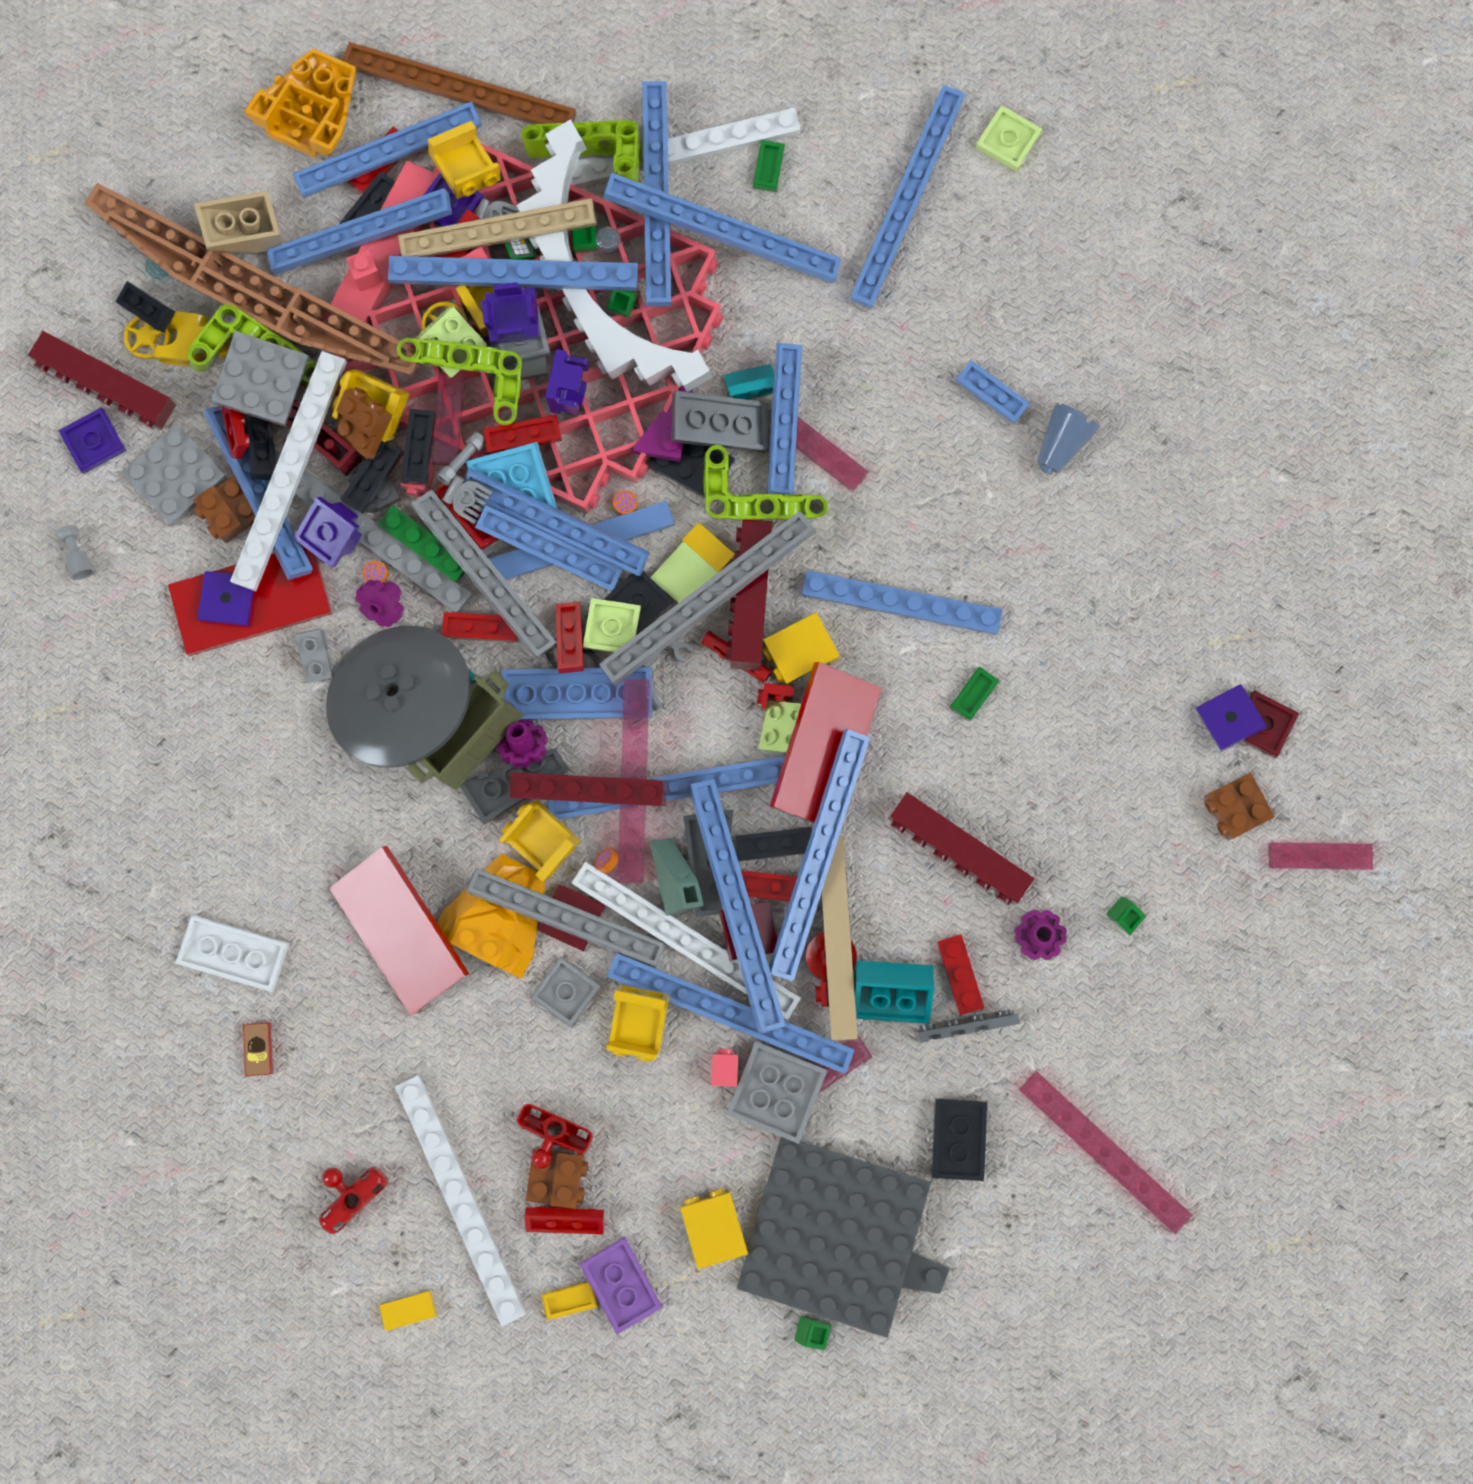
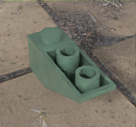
(676, 880)

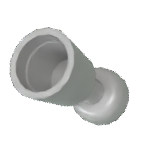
(77, 560)

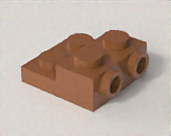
(362, 421)
(225, 509)
(1238, 807)
(559, 1182)

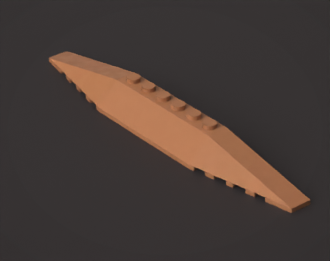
(251, 290)

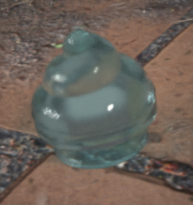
(608, 239)
(155, 270)

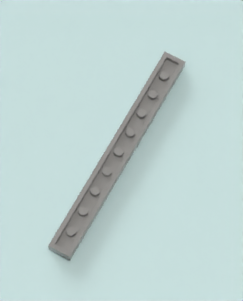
(391, 549)
(707, 598)

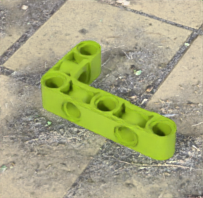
(600, 138)
(218, 333)
(478, 359)
(748, 506)

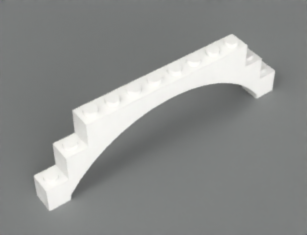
(615, 345)

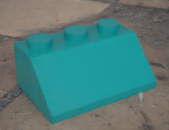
(893, 991)

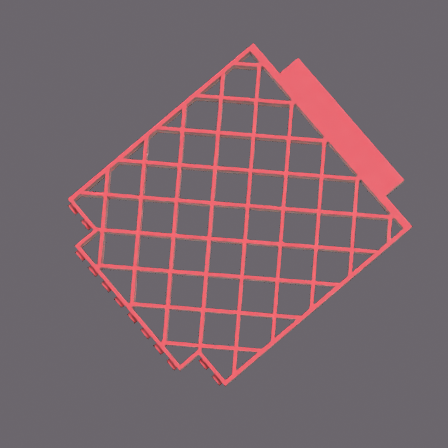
(367, 305)

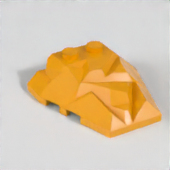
(307, 104)
(493, 931)

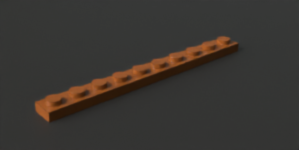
(456, 86)

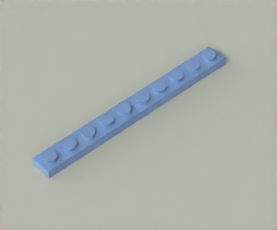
(656, 176)
(907, 197)
(722, 228)
(502, 271)
(725, 777)
(818, 855)
(736, 906)
(730, 1013)

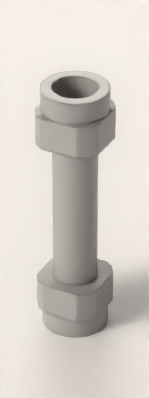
(474, 443)

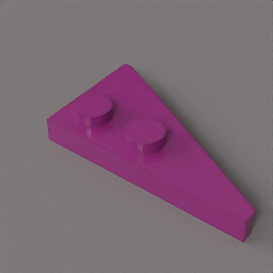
(657, 438)

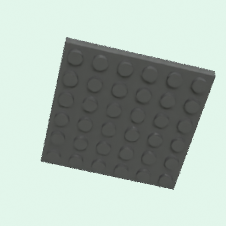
(834, 1236)

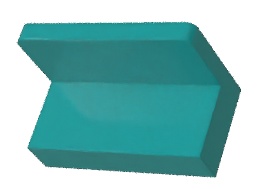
(750, 382)

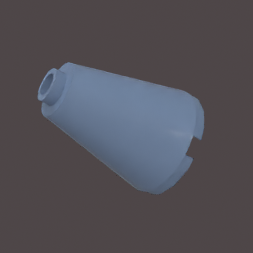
(1064, 438)

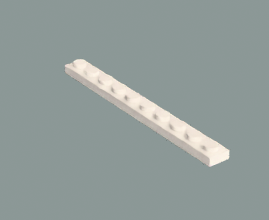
(700, 144)
(288, 471)
(671, 931)
(460, 1200)

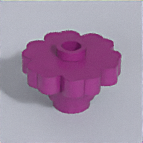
(380, 602)
(523, 744)
(1053, 935)

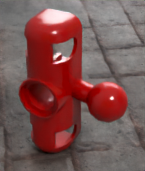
(567, 1138)
(363, 1189)

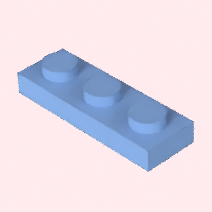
(992, 392)

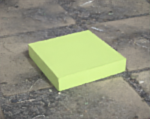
(1008, 138)
(683, 573)
(610, 625)

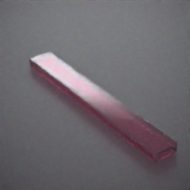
(633, 765)
(1105, 1152)

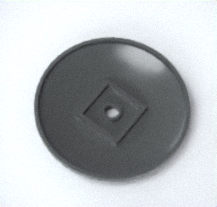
(415, 720)

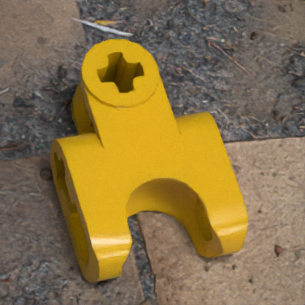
(188, 328)

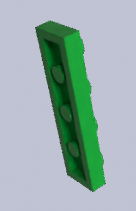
(421, 542)

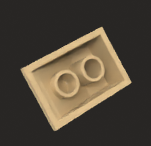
(239, 223)

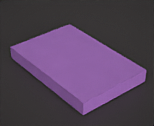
(620, 1285)

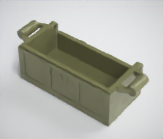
(478, 734)

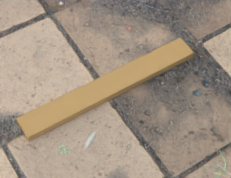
(498, 229)
(838, 949)

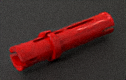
(719, 646)

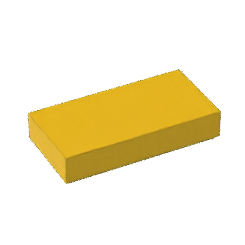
(708, 547)
(569, 1300)
(408, 1310)

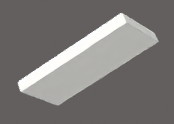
(232, 953)

